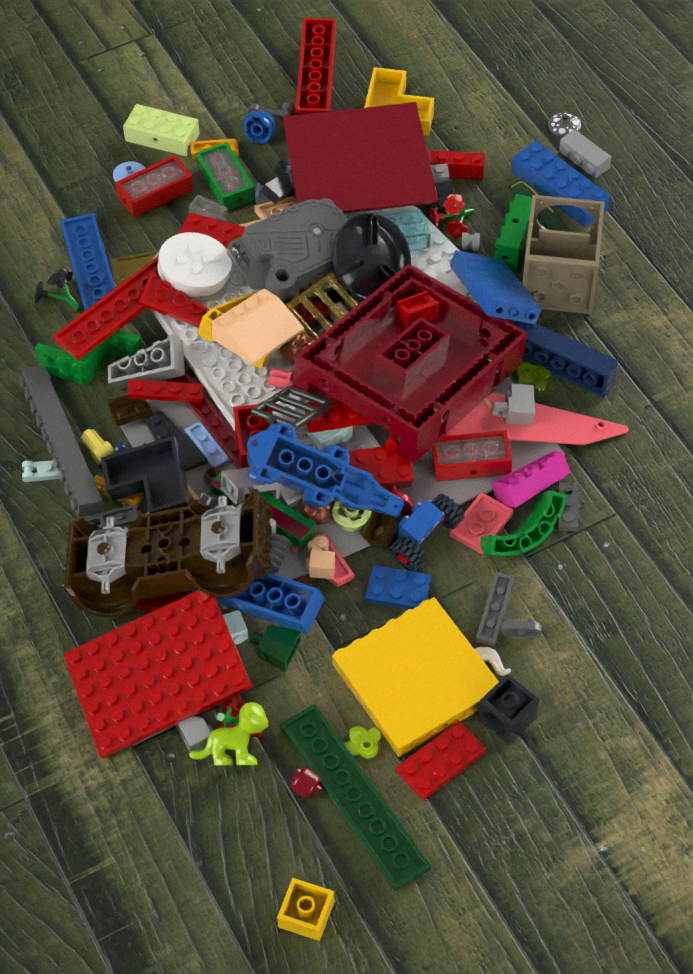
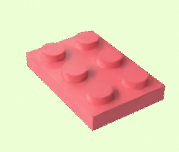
(482, 518)

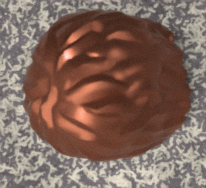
(295, 346)
(319, 515)

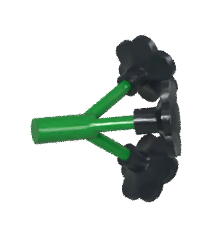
(61, 279)

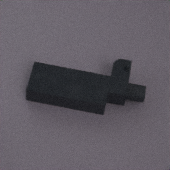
(281, 186)

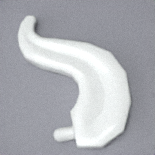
(490, 655)

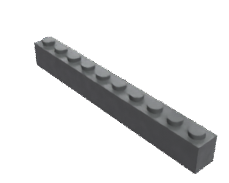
(60, 441)

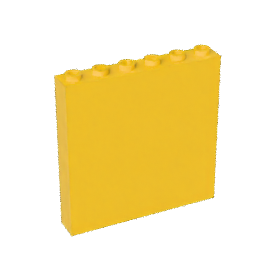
(415, 676)

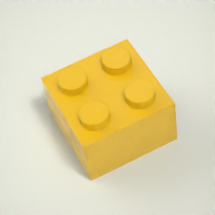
(306, 909)

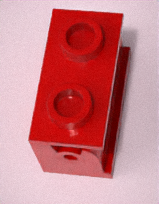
(416, 306)

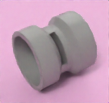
(466, 241)

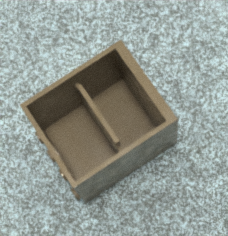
(563, 264)

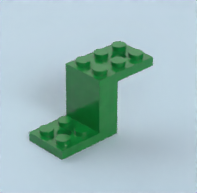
(84, 371)

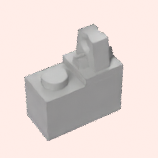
(518, 405)

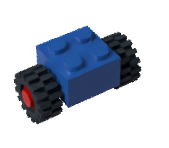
(420, 525)

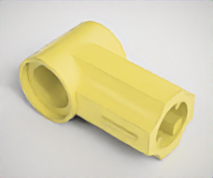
(96, 445)

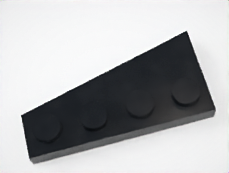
(162, 427)

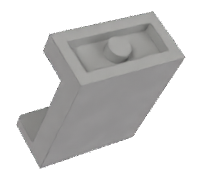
(235, 484)

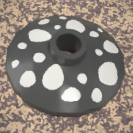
(564, 123)

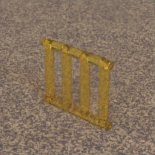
(316, 288)

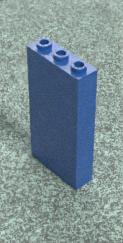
(495, 287)

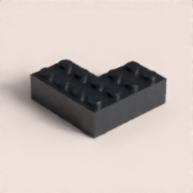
(151, 469)

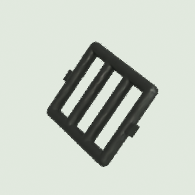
(281, 396)

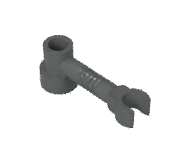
(286, 110)

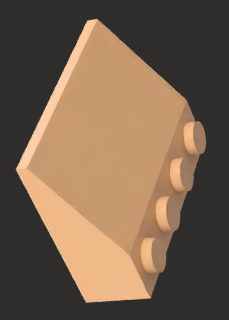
(256, 327)

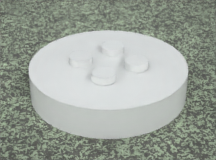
(194, 264)

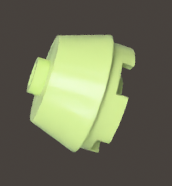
(350, 519)

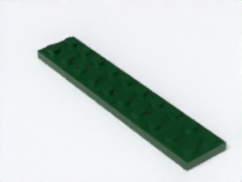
(356, 797)

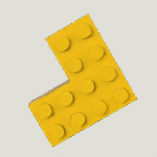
(388, 88)

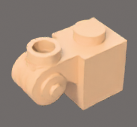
(321, 561)

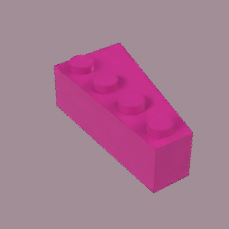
(530, 479)

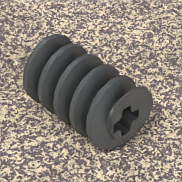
(279, 548)

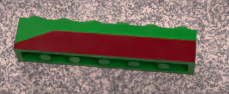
(288, 520)

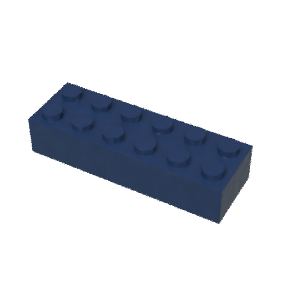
(569, 359)

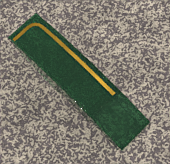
(547, 216)

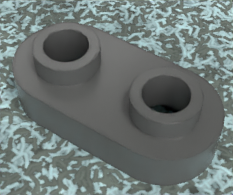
(521, 629)

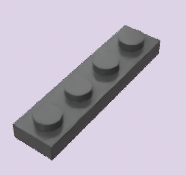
(495, 609)

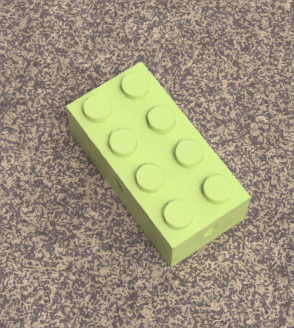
(161, 130)

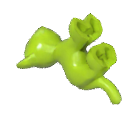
(251, 721)

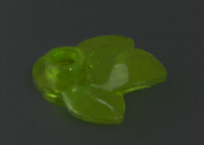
(535, 376)

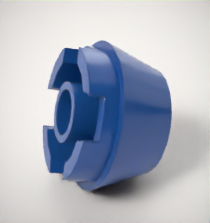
(259, 126)

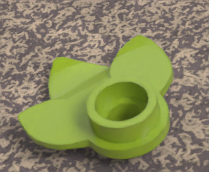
(363, 741)

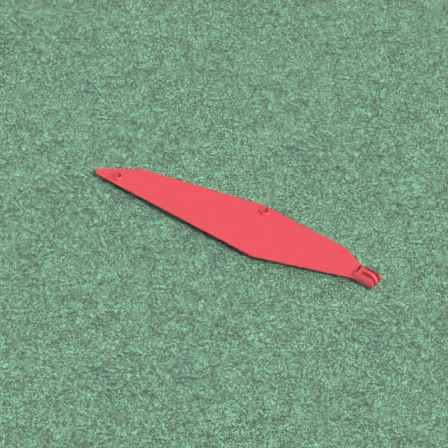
(548, 425)

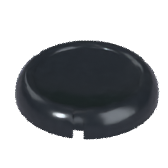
(368, 253)

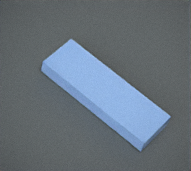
(207, 445)

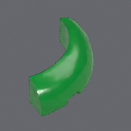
(534, 530)

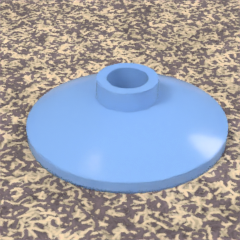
(126, 169)

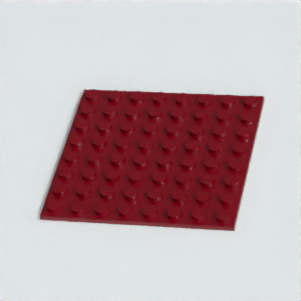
(361, 158)

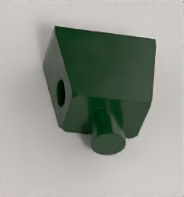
(277, 645)

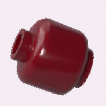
(305, 782)

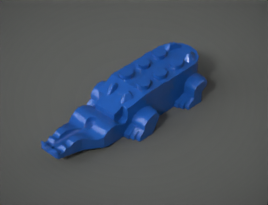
(316, 473)

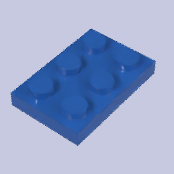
(397, 587)

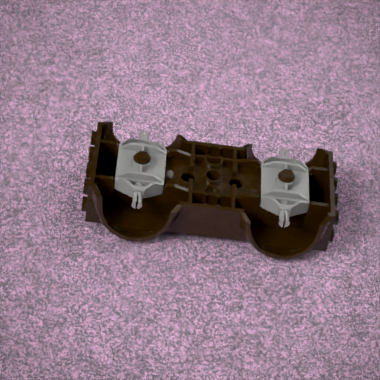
(223, 558)

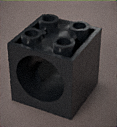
(508, 709)

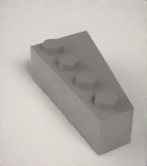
(155, 363)

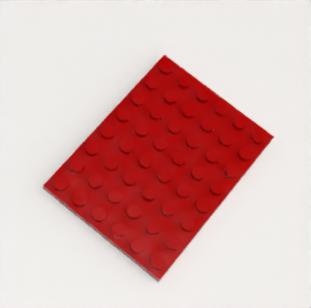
(156, 672)

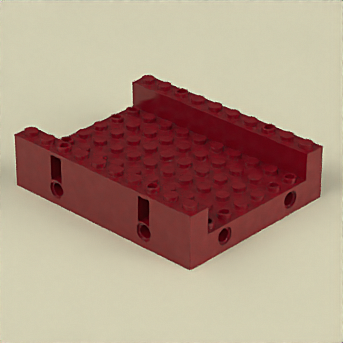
(416, 376)

